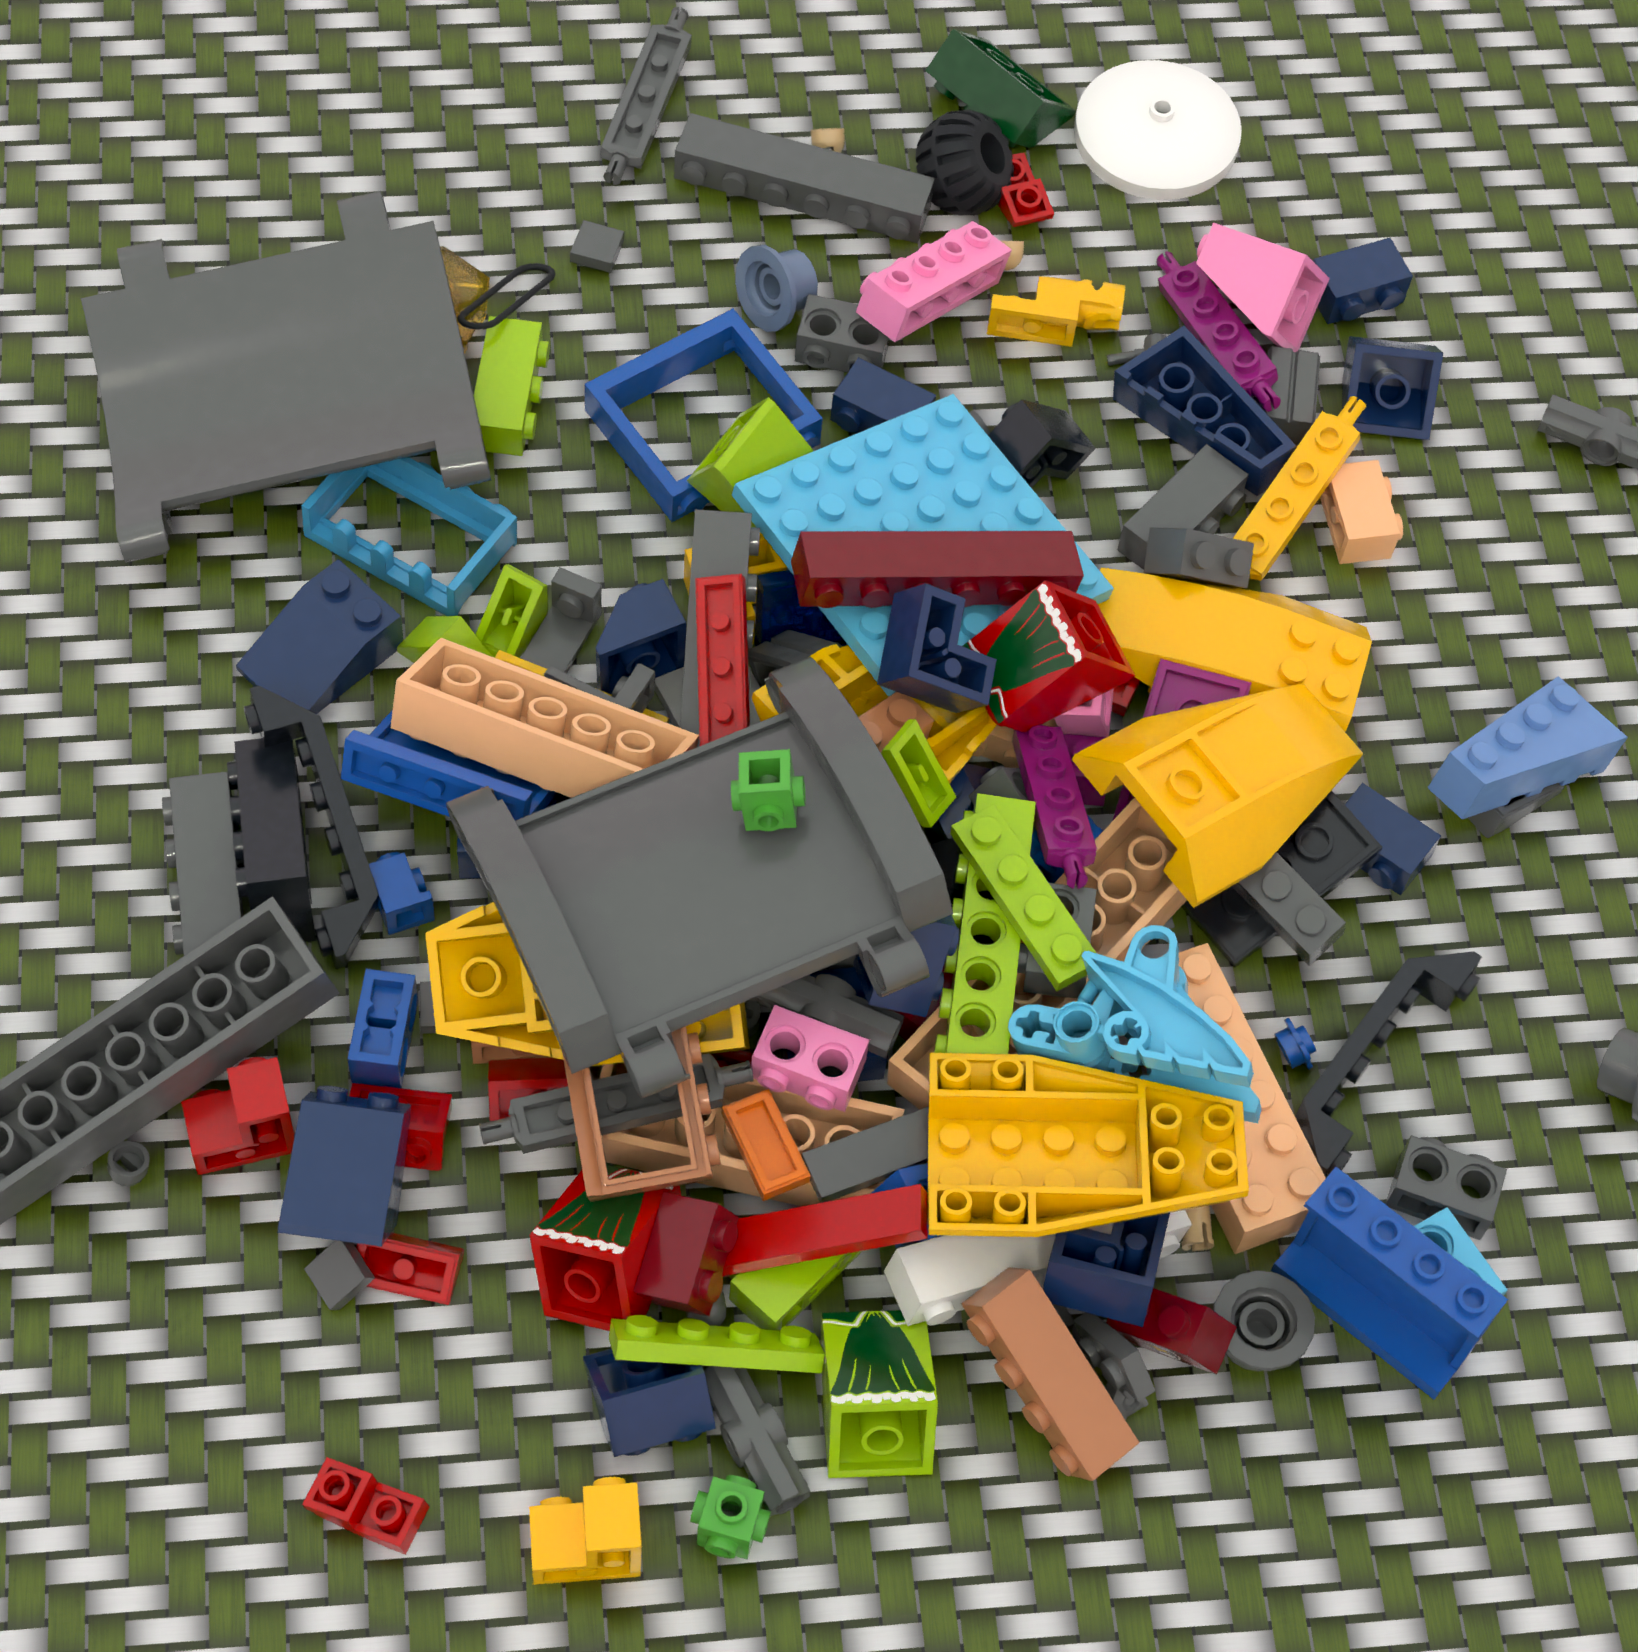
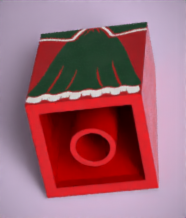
(1049, 657)
(593, 1253)

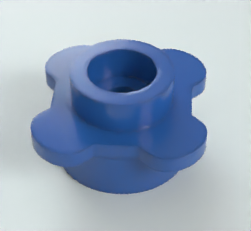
(1295, 1045)

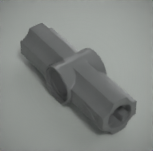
(1602, 434)
(836, 1004)
(756, 1438)

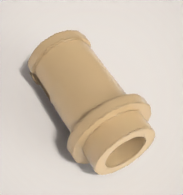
(1200, 1232)

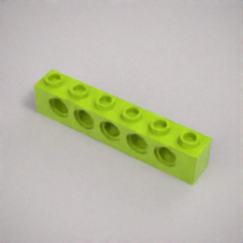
(991, 963)

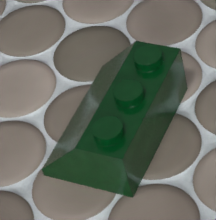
(998, 88)

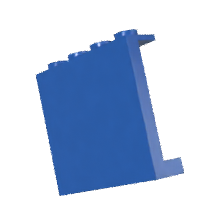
(429, 774)
(1388, 1283)

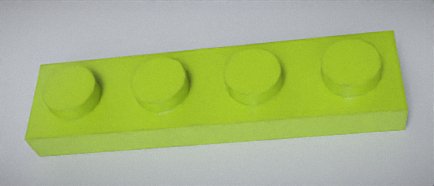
(1023, 895)
(706, 1345)

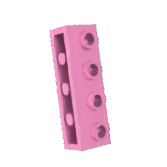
(932, 280)

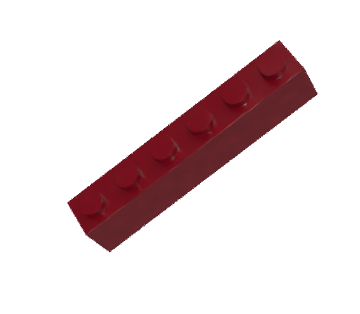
(975, 565)

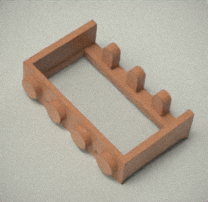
(694, 1104)

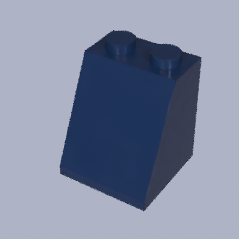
(346, 1167)

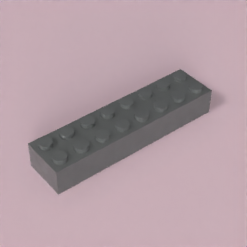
(153, 1051)

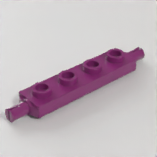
(1218, 328)
(1059, 807)

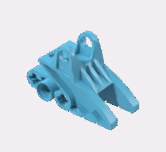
(1152, 1009)

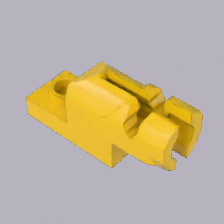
(1057, 311)

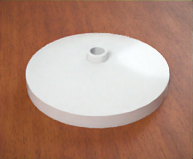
(1157, 130)

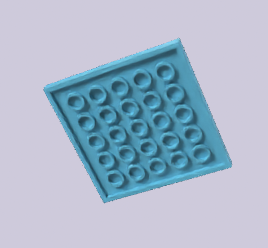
(903, 475)

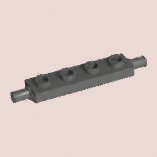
(646, 96)
(548, 1119)

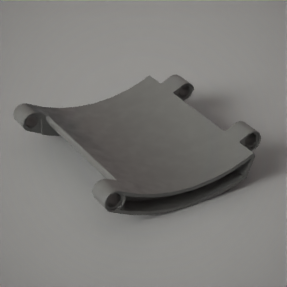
(279, 371)
(664, 910)

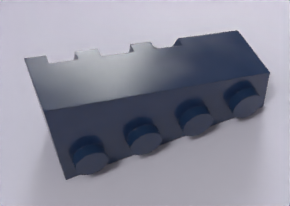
(1199, 403)

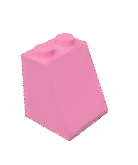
(1265, 281)

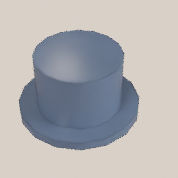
(774, 285)

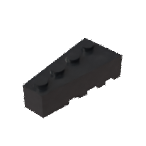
(271, 830)

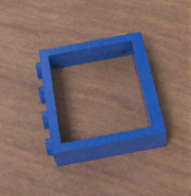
(669, 363)

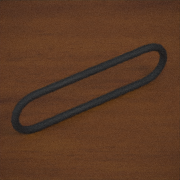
(478, 326)

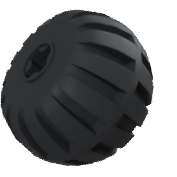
(967, 160)

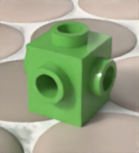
(768, 790)
(725, 1534)

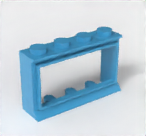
(426, 488)

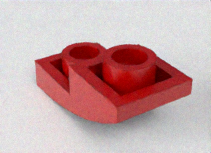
(1026, 197)
(365, 1505)

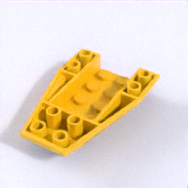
(1226, 779)
(1070, 1147)

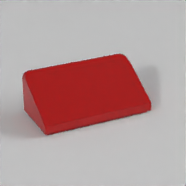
(414, 1267)

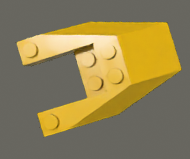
(489, 998)

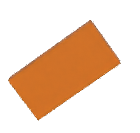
(765, 1144)

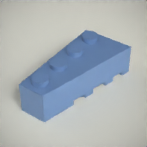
(1530, 747)

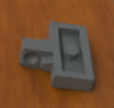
(1119, 1361)

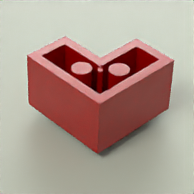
(242, 1122)

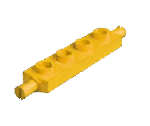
(1299, 485)

